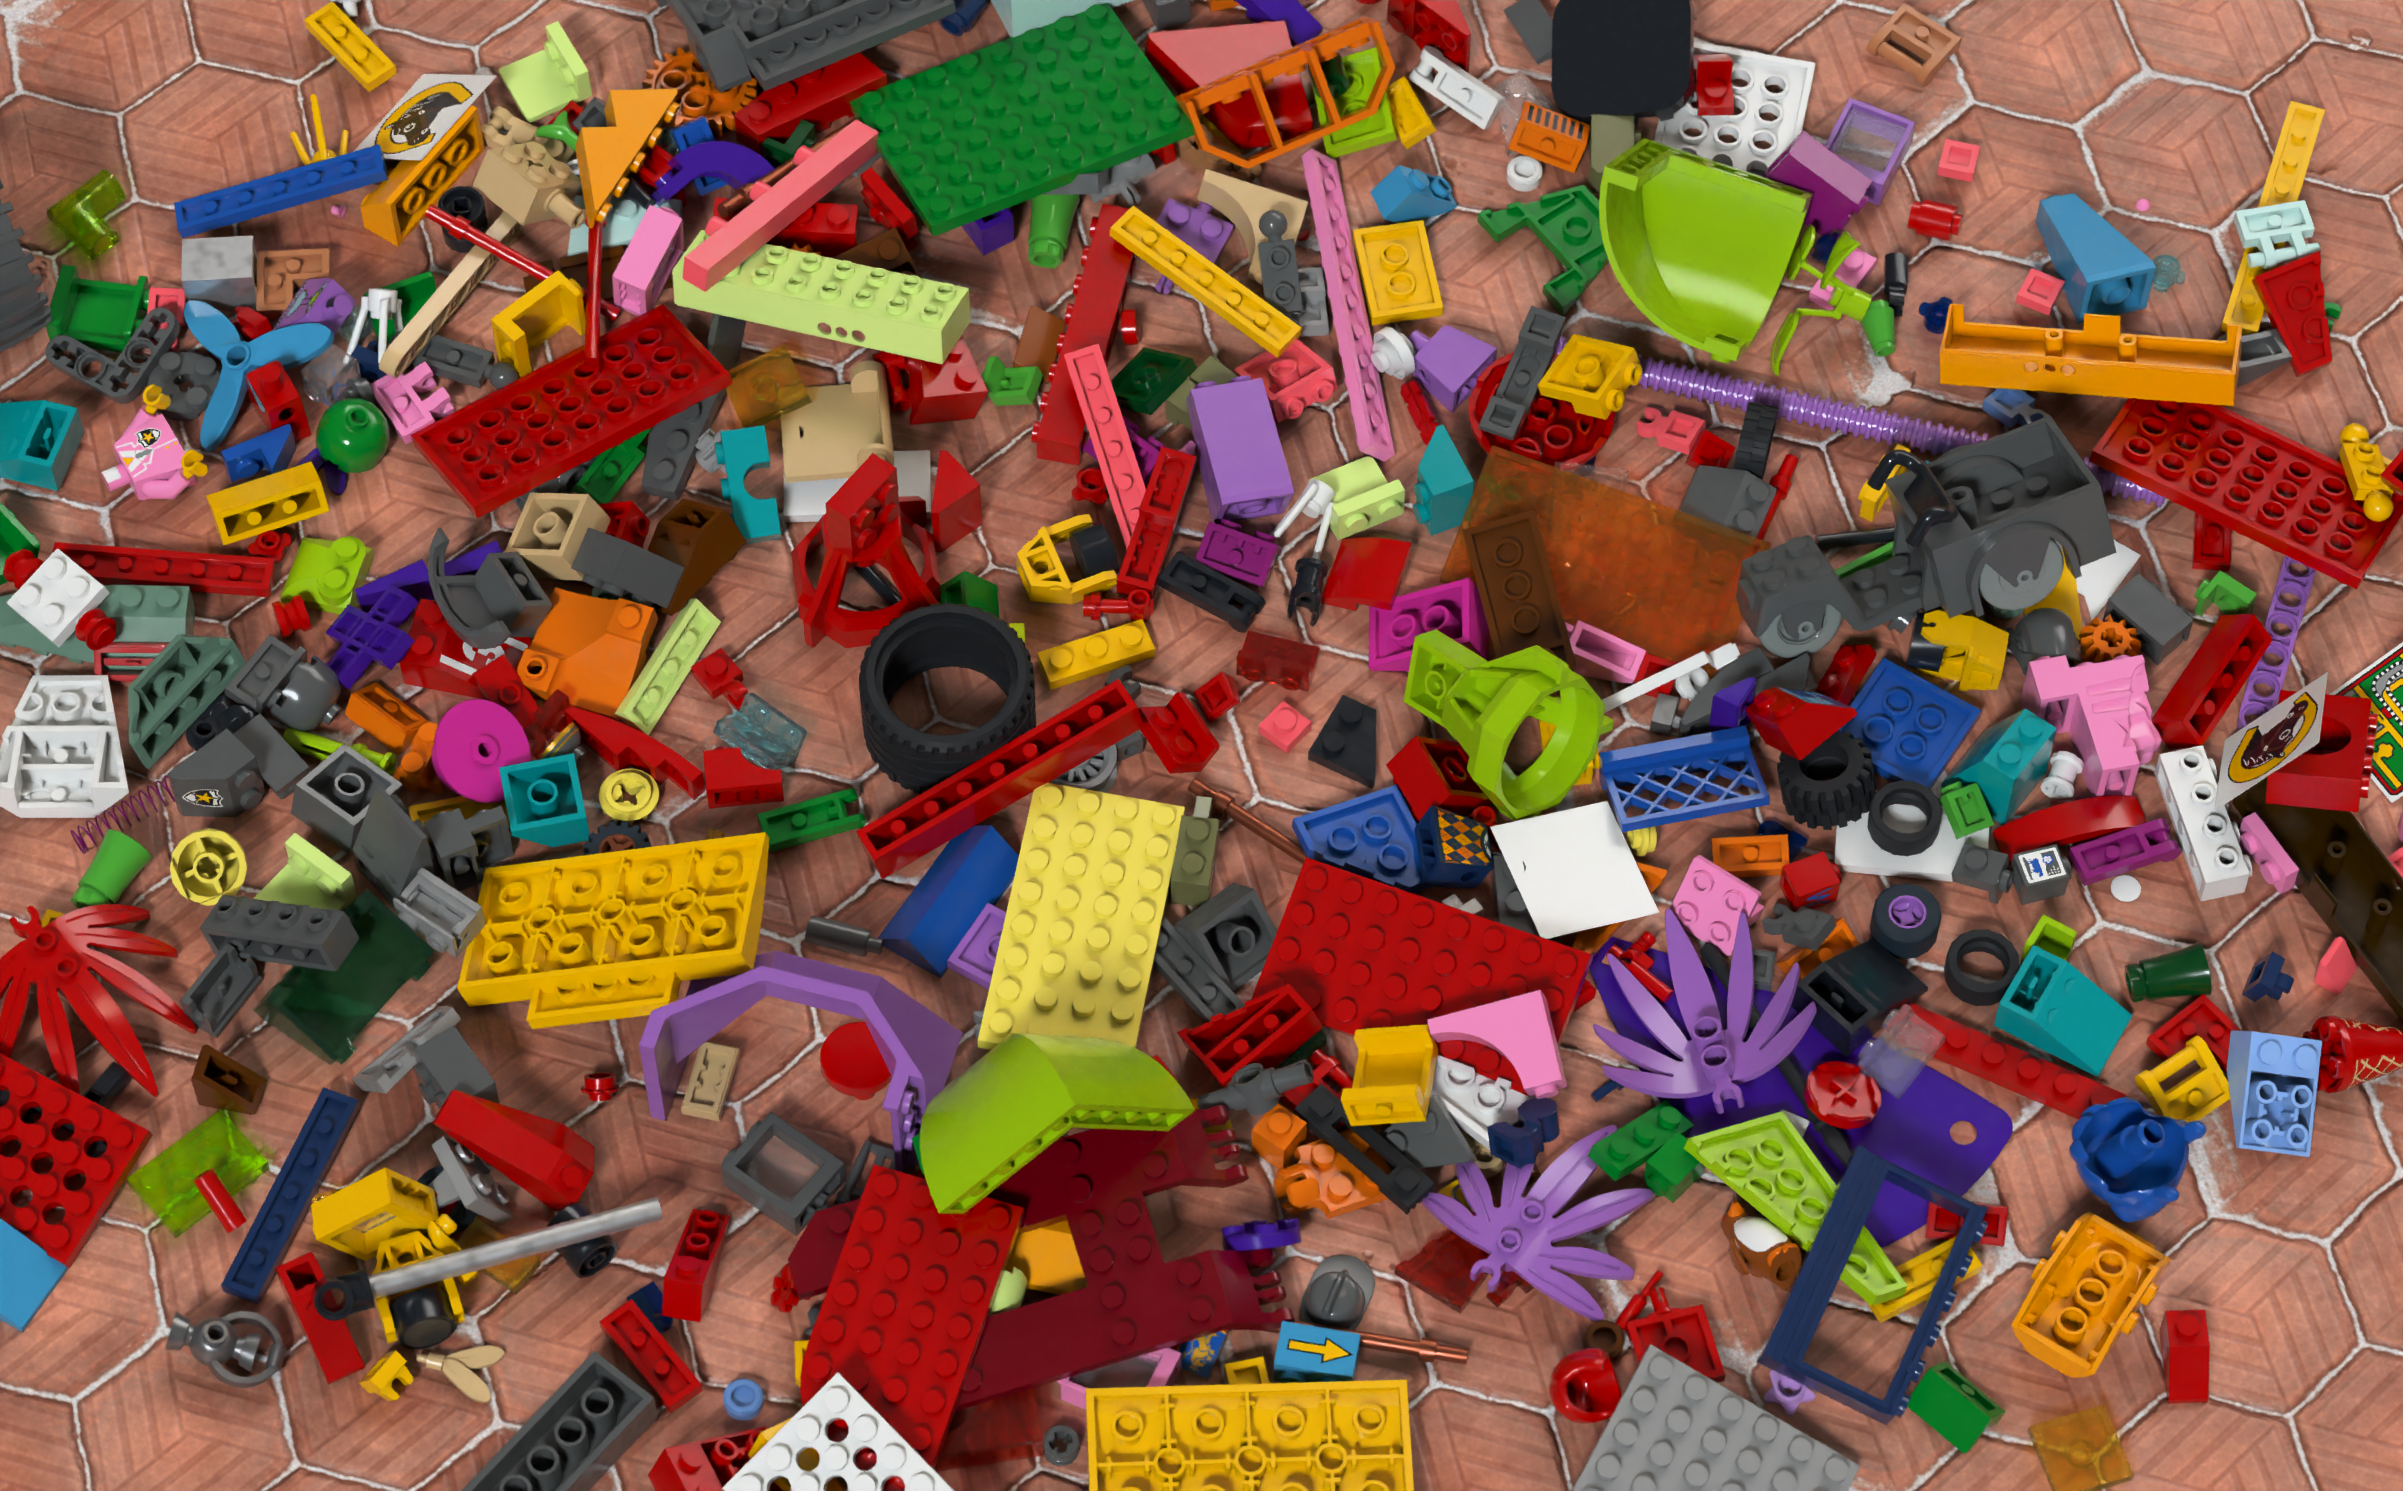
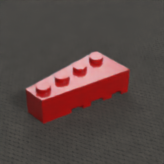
(814, 97)

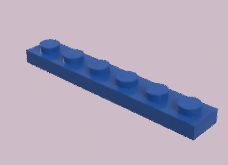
(280, 191)

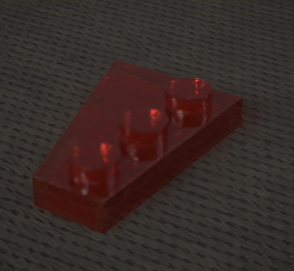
(1445, 1269)

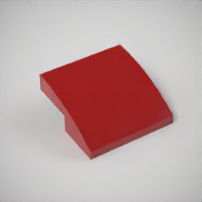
(1367, 573)

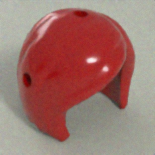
(1585, 1386)

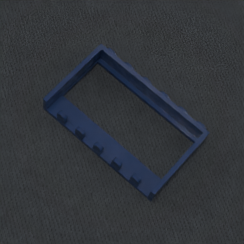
(1825, 1264)

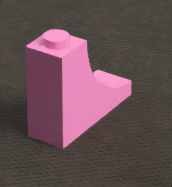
(1516, 1029)

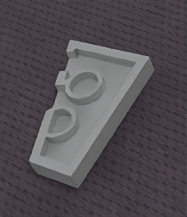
(400, 1057)

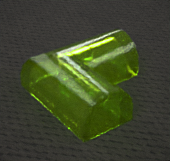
(81, 212)

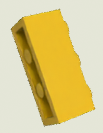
(267, 503)

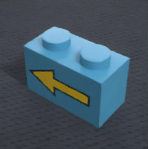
(1315, 1354)

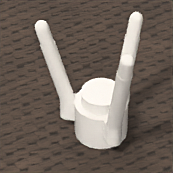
(382, 304)
(1313, 501)

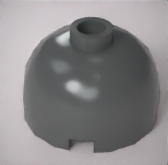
(309, 697)

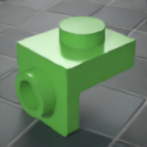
(1011, 385)

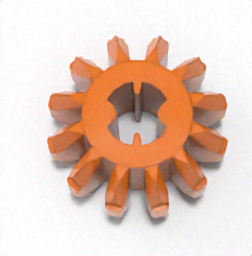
(2107, 640)

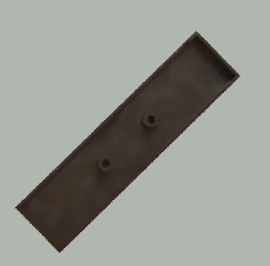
(2344, 882)

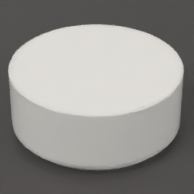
(1524, 173)

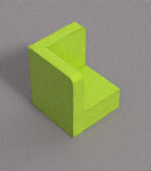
(2051, 937)

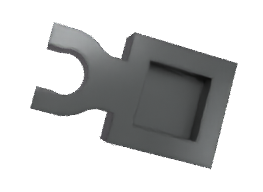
(1801, 928)

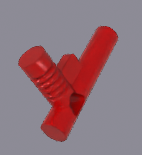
(1642, 964)

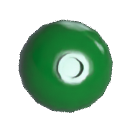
(353, 435)

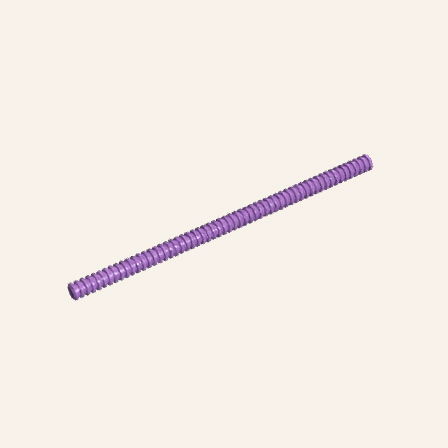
(1838, 416)

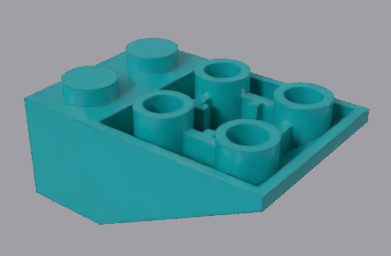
(38, 441)
(2062, 1012)

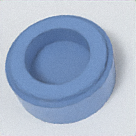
(743, 1399)

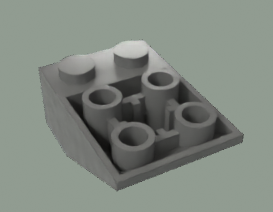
(391, 846)

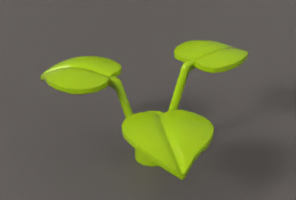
(1843, 298)

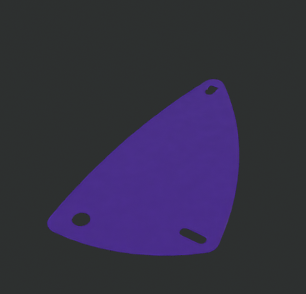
(1904, 1131)

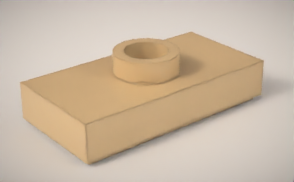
(710, 1081)

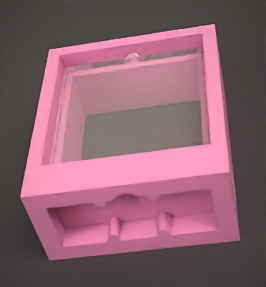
(648, 260)
(1147, 1370)

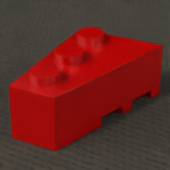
(947, 389)

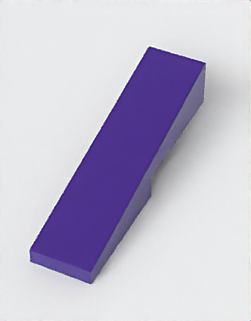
(415, 577)

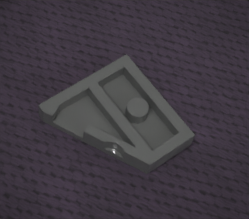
(1430, 1141)

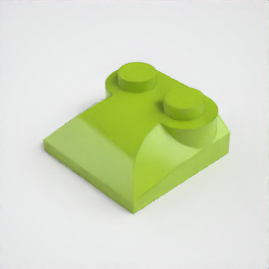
(328, 573)

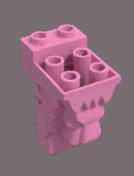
(2103, 712)

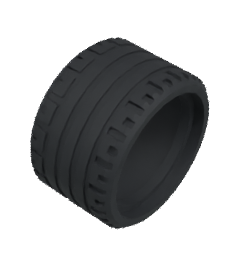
(938, 639)

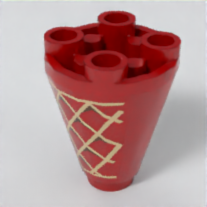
(2354, 1052)

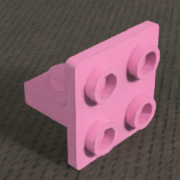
(1712, 902)

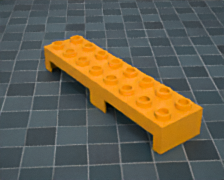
(2090, 361)

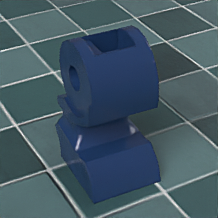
(1521, 1145)

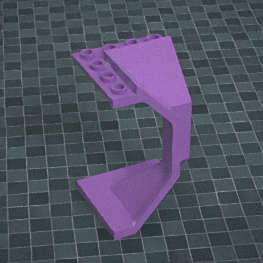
(909, 1036)

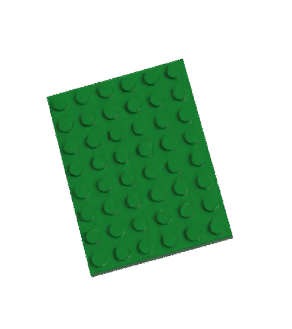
(1021, 118)

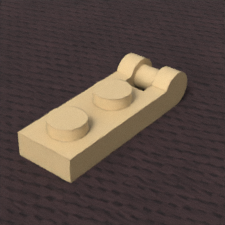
(521, 132)

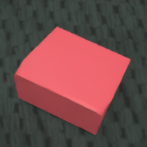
(2336, 967)

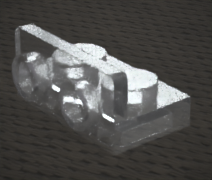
(1899, 1050)

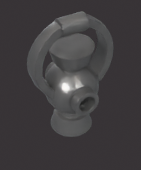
(215, 1342)

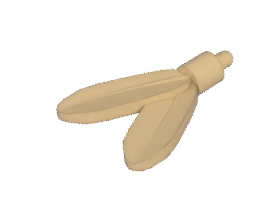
(459, 1368)

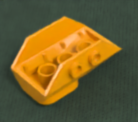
(2087, 1295)

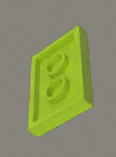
(1362, 72)

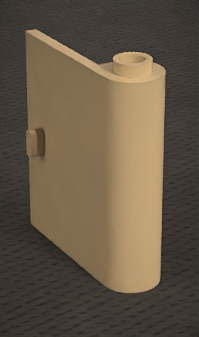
(839, 427)

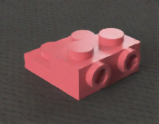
(1292, 379)

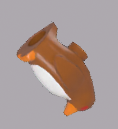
(1760, 1247)

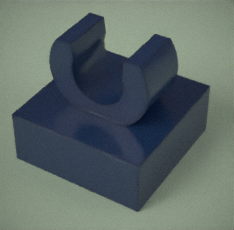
(368, 361)
(2267, 979)

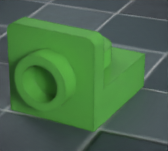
(2227, 594)
(1965, 809)

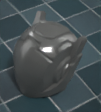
(2044, 634)

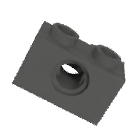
(468, 845)

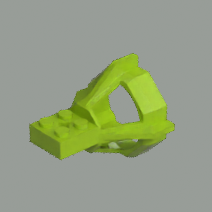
(1488, 701)

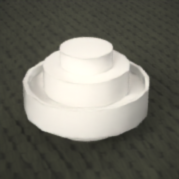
(1393, 353)

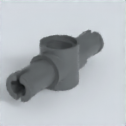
(1258, 1088)

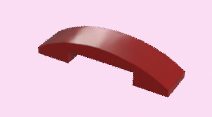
(2069, 823)

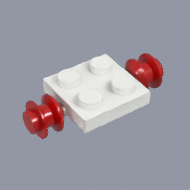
(59, 598)

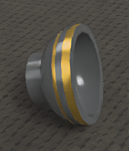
(566, 743)

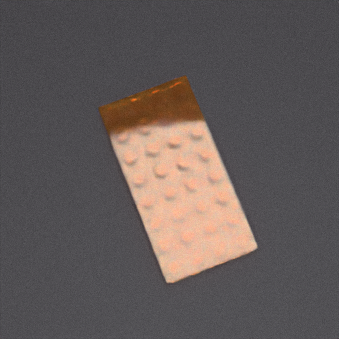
(1618, 557)

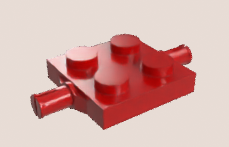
(1678, 1333)

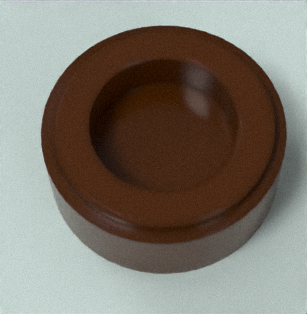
(1605, 1336)

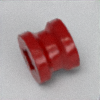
(291, 616)

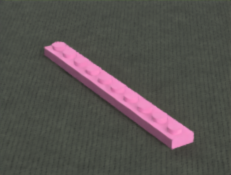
(1347, 305)

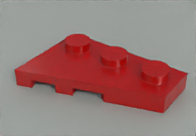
(2296, 309)

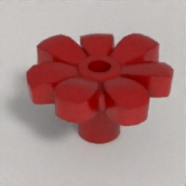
(786, 1292)

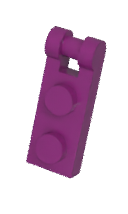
(2124, 851)

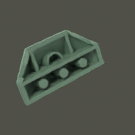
(178, 690)

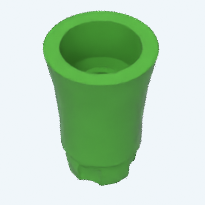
(1049, 227)
(111, 870)

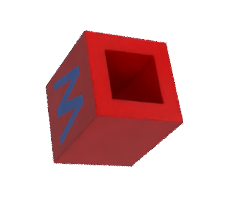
(1810, 882)

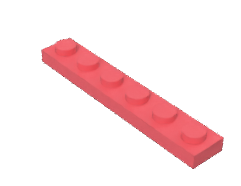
(1108, 435)

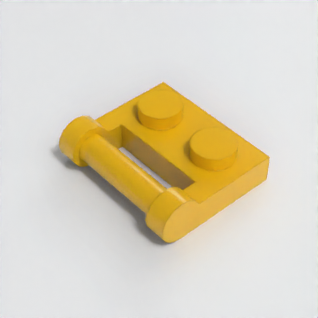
(2192, 1096)

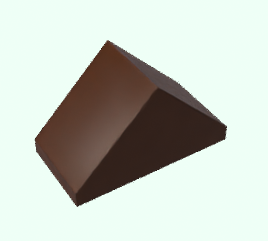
(226, 1083)

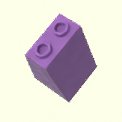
(1239, 450)

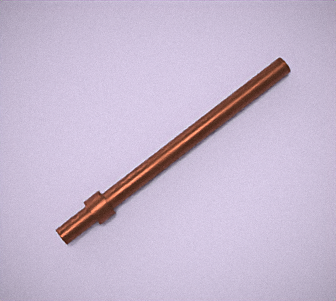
(741, 194)
(1225, 804)
(1426, 1349)

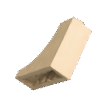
(1245, 205)

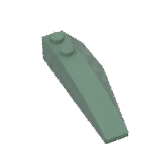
(140, 614)

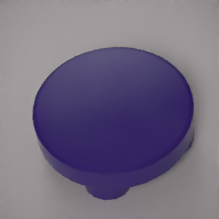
(1261, 1235)

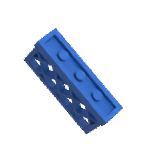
(1678, 760)

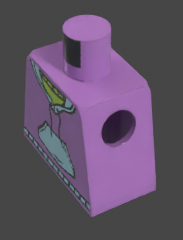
(318, 302)

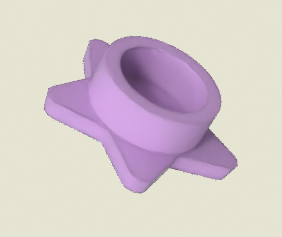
(1789, 1402)

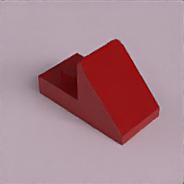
(1713, 84)

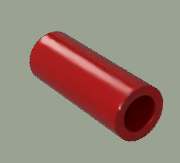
(219, 1200)

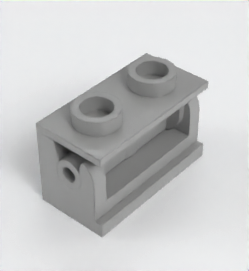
(439, 913)

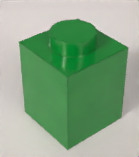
(1672, 1169)

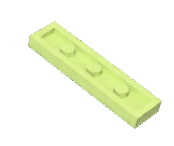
(668, 667)

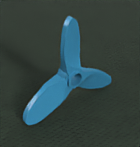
(220, 337)

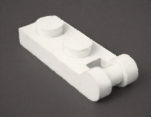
(1456, 88)

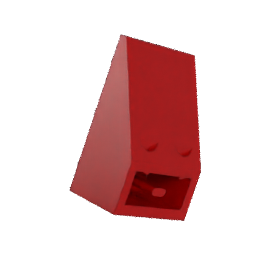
(1434, 25)
(704, 1463)

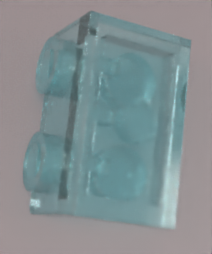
(762, 733)

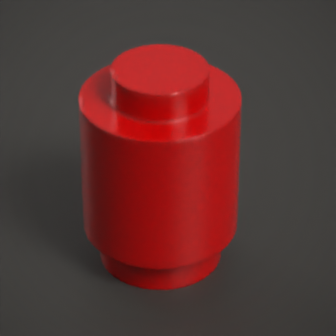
(1935, 219)

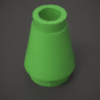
(1879, 328)

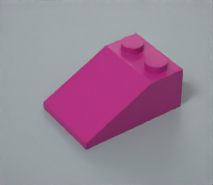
(1449, 608)

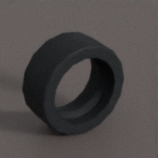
(1908, 793)
(1980, 941)

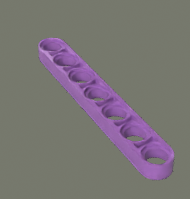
(2281, 645)

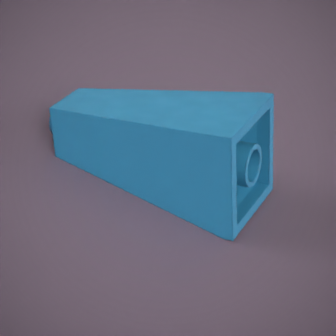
(2094, 259)

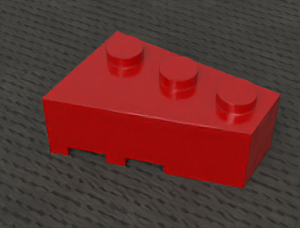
(1258, 1033)

